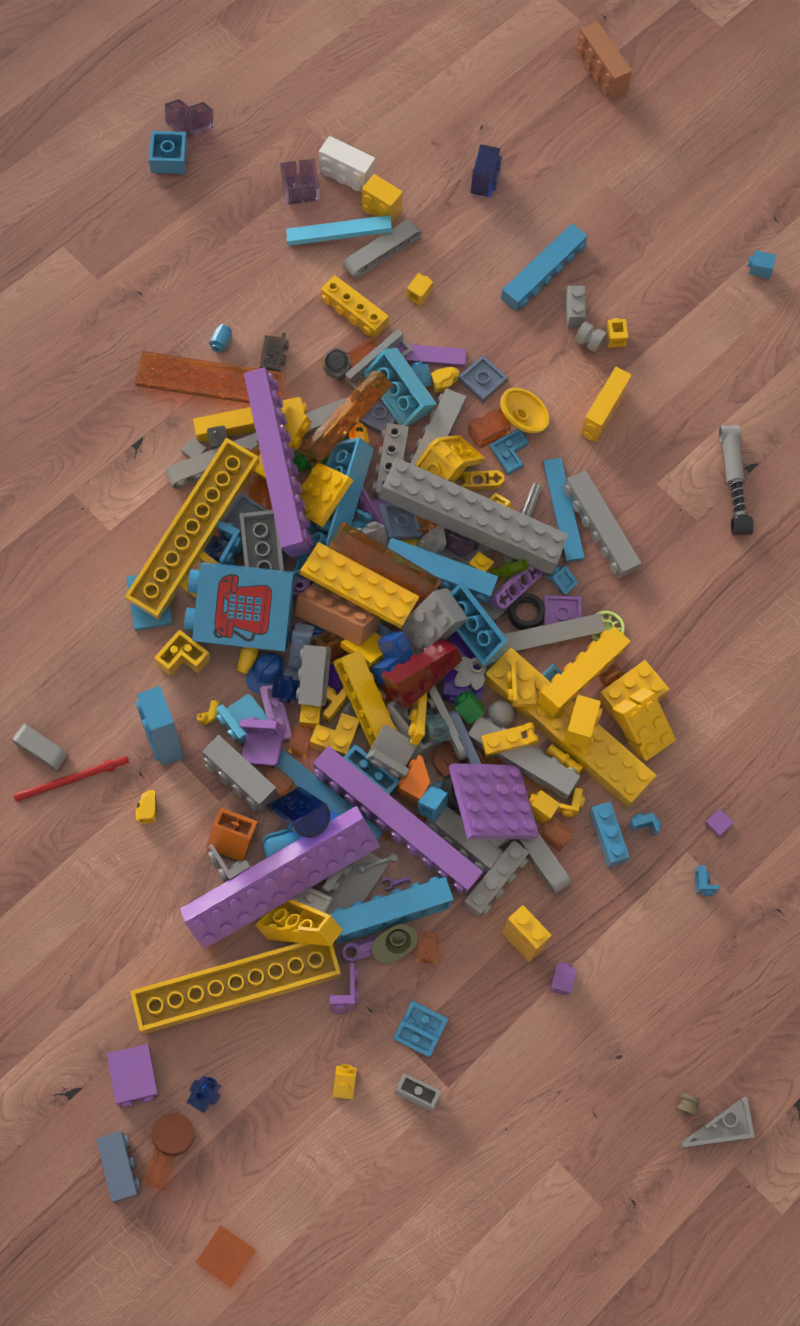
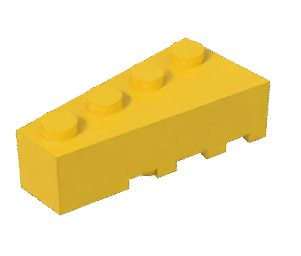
(299, 924)

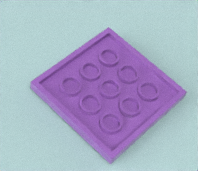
(493, 801)

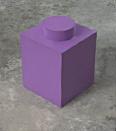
(563, 979)

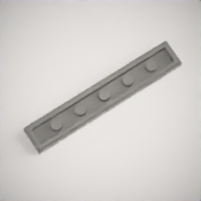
(555, 632)

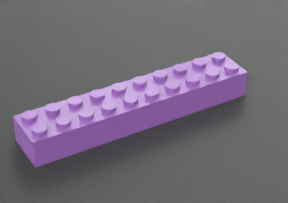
(278, 463)
(397, 820)
(279, 878)

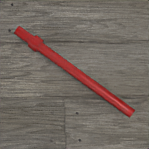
(108, 765)

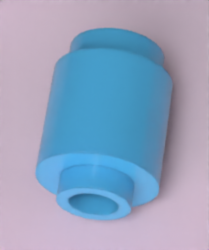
(220, 338)

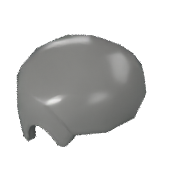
(501, 713)

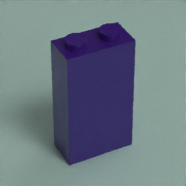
(450, 690)

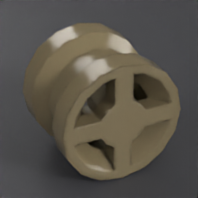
(688, 1104)

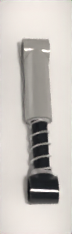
(730, 439)

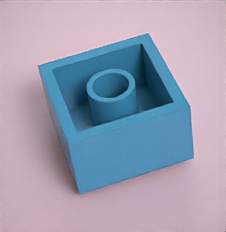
(168, 152)

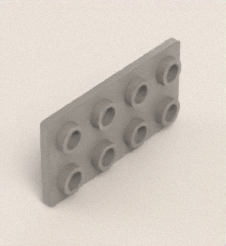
(351, 885)

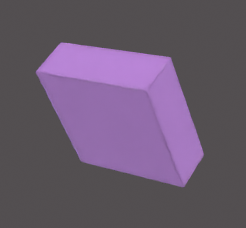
(719, 822)

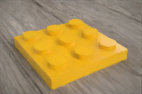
(323, 492)

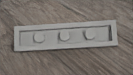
(392, 341)

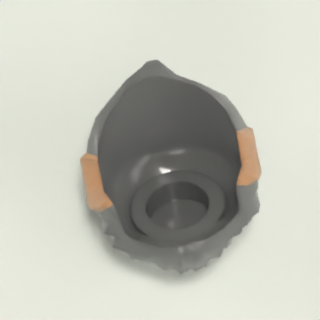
(336, 363)

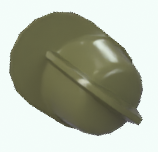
(394, 943)

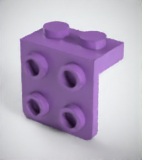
(262, 741)
(344, 1003)

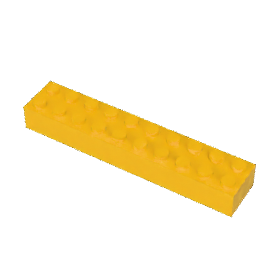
(192, 529)
(603, 760)
(233, 985)

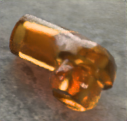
(484, 760)

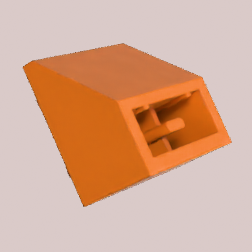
(415, 783)
(232, 834)

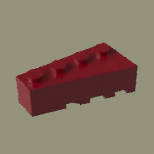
(422, 671)

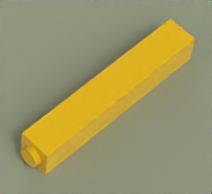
(237, 421)

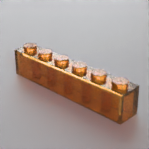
(346, 416)
(383, 561)

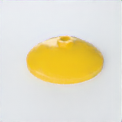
(524, 410)

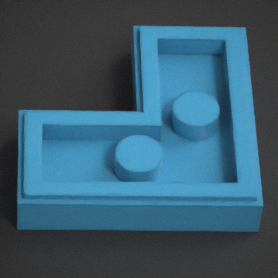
(505, 449)

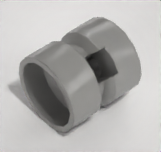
(589, 336)

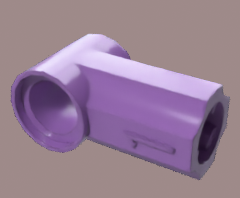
(362, 949)

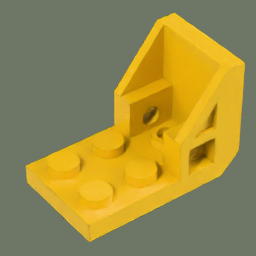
(449, 457)

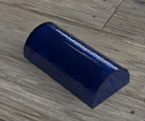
(301, 812)

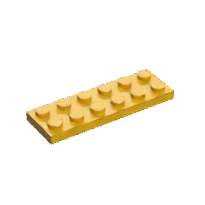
(359, 585)

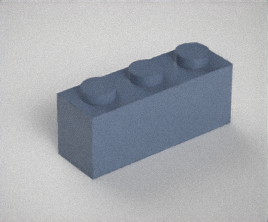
(118, 1166)

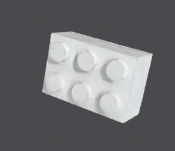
(345, 163)

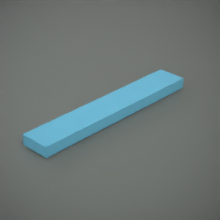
(339, 230)

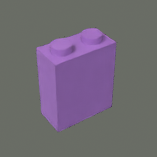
(133, 1075)

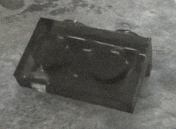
(273, 352)

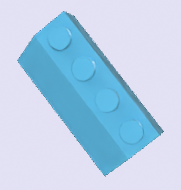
(407, 397)

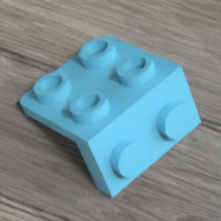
(241, 709)

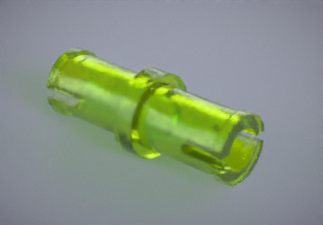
(510, 569)

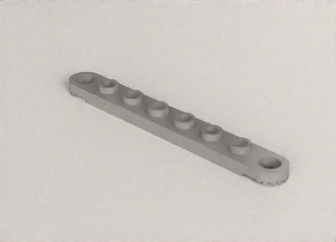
(436, 703)

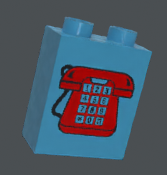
(241, 606)

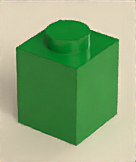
(469, 706)

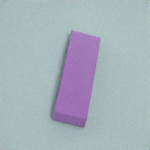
(435, 355)

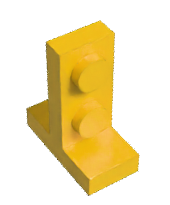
(336, 703)

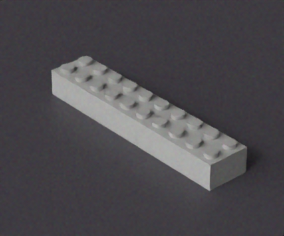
(473, 515)

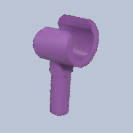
(395, 882)

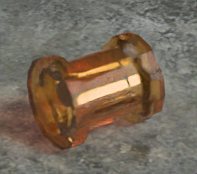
(611, 675)

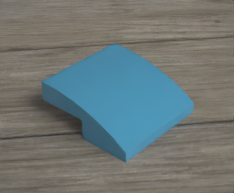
(420, 1028)

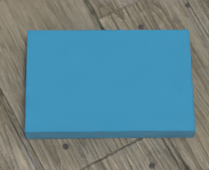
(142, 619)

